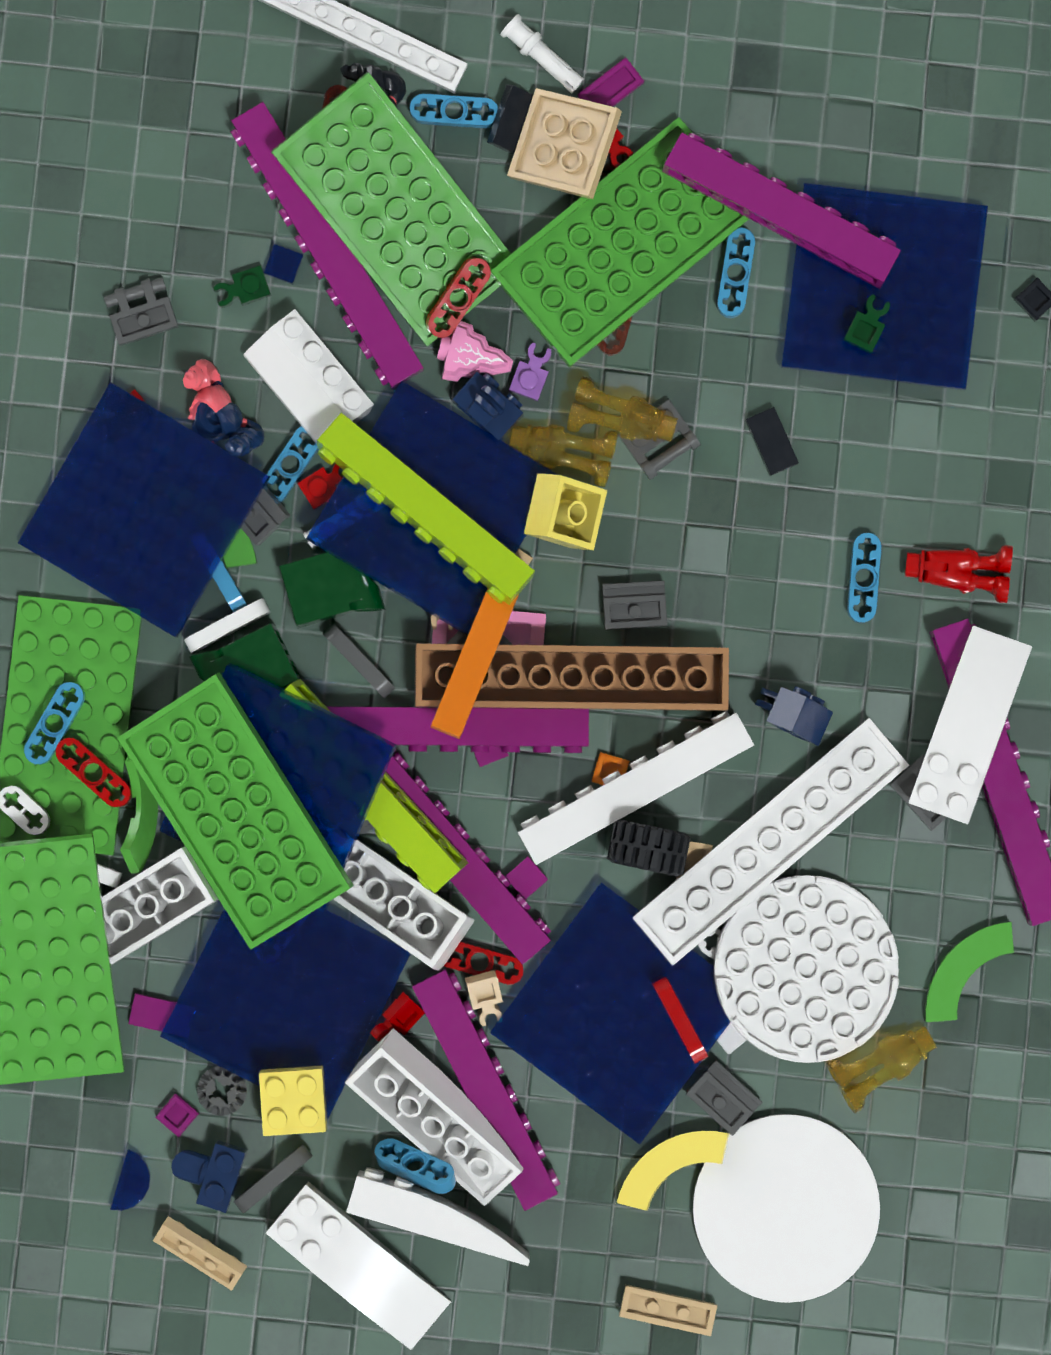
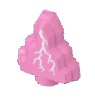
(469, 353)

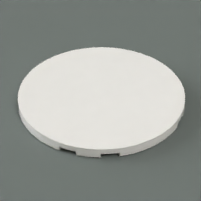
(806, 969)
(787, 1209)

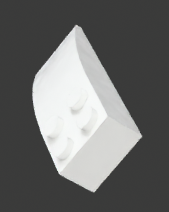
(970, 725)
(154, 903)
(402, 907)
(434, 1115)
(428, 1214)
(357, 1266)

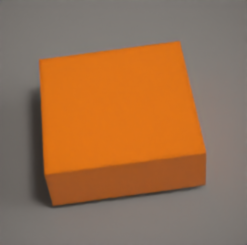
(607, 765)

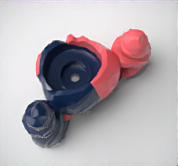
(216, 414)

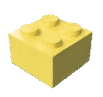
(565, 511)
(293, 1100)

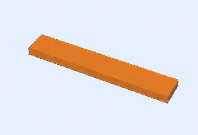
(472, 666)

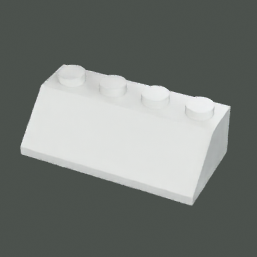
(306, 376)

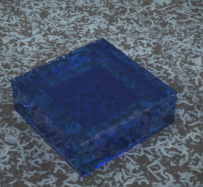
(283, 264)

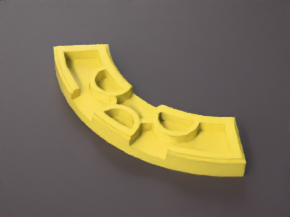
(666, 1159)

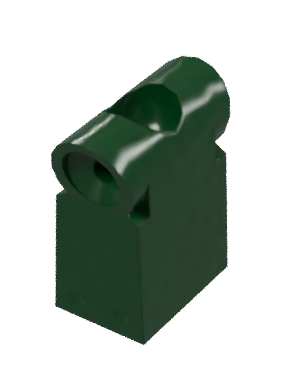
(328, 588)
(258, 653)

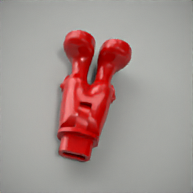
(954, 570)

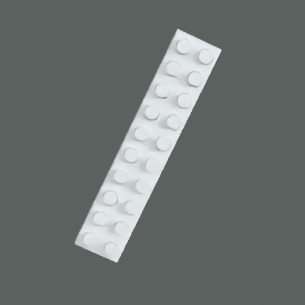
(770, 841)

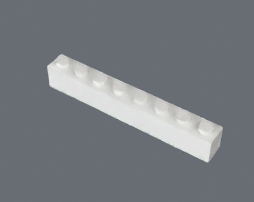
(635, 788)

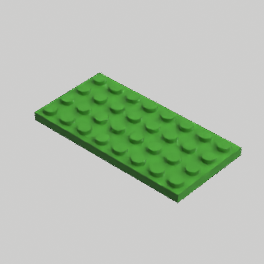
(390, 202)
(614, 250)
(99, 652)
(235, 811)
(55, 964)

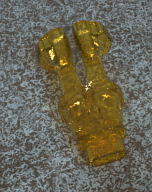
(637, 420)
(548, 447)
(897, 1054)

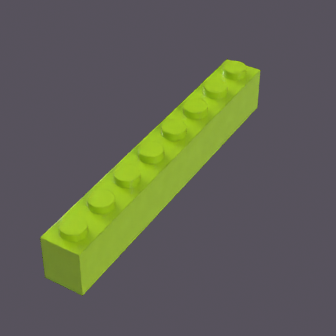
(424, 509)
(405, 825)

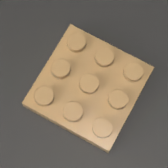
(564, 143)

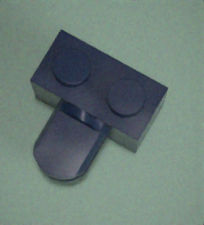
(488, 406)
(797, 713)
(214, 1173)

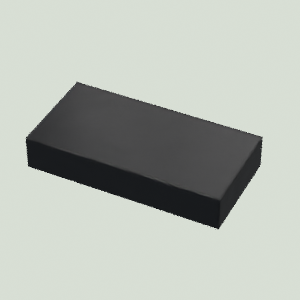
(510, 118)
(772, 441)

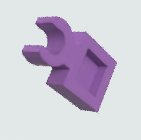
(529, 377)

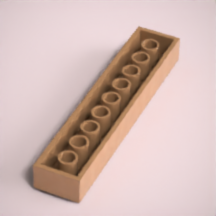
(584, 677)

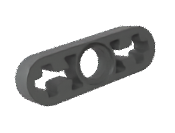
(358, 660)
(273, 1178)

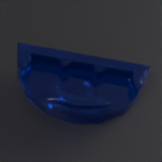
(132, 1183)

